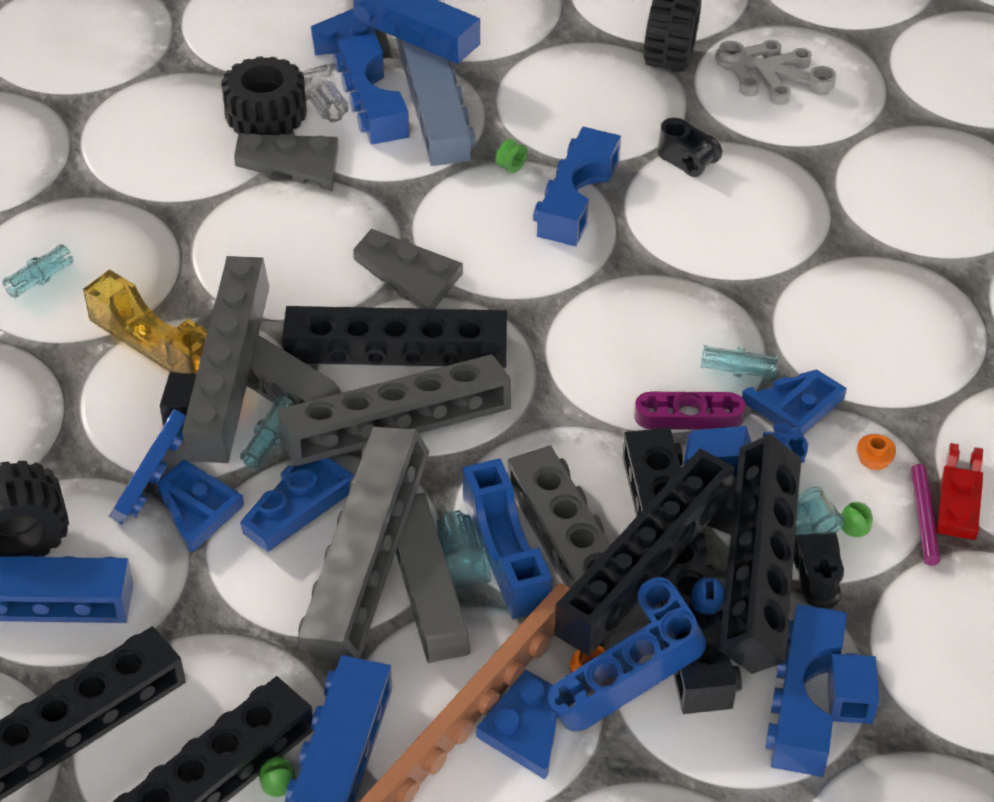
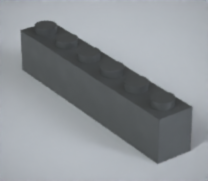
(226, 360)
(363, 544)

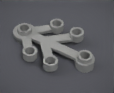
(736, 57)

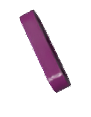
(677, 420)

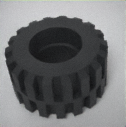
(671, 33)
(264, 96)
(30, 510)

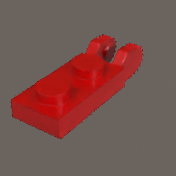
(960, 495)

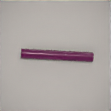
(925, 515)

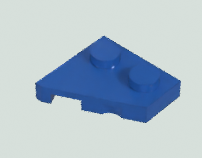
(342, 26)
(797, 400)
(197, 502)
(522, 724)

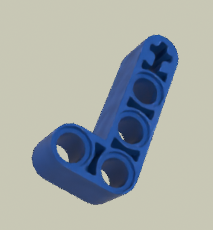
(624, 658)

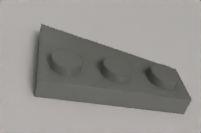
(299, 156)
(410, 268)

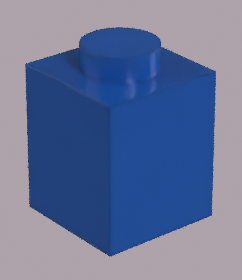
(853, 688)

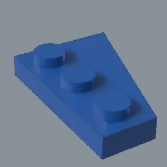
(150, 468)
(296, 501)

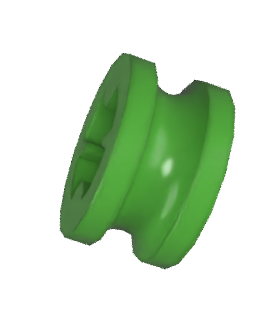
(511, 155)

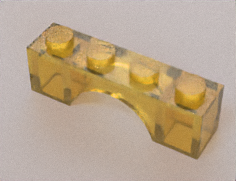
(120, 310)

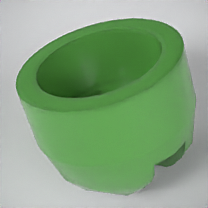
(857, 519)
(275, 776)

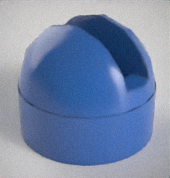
(698, 595)

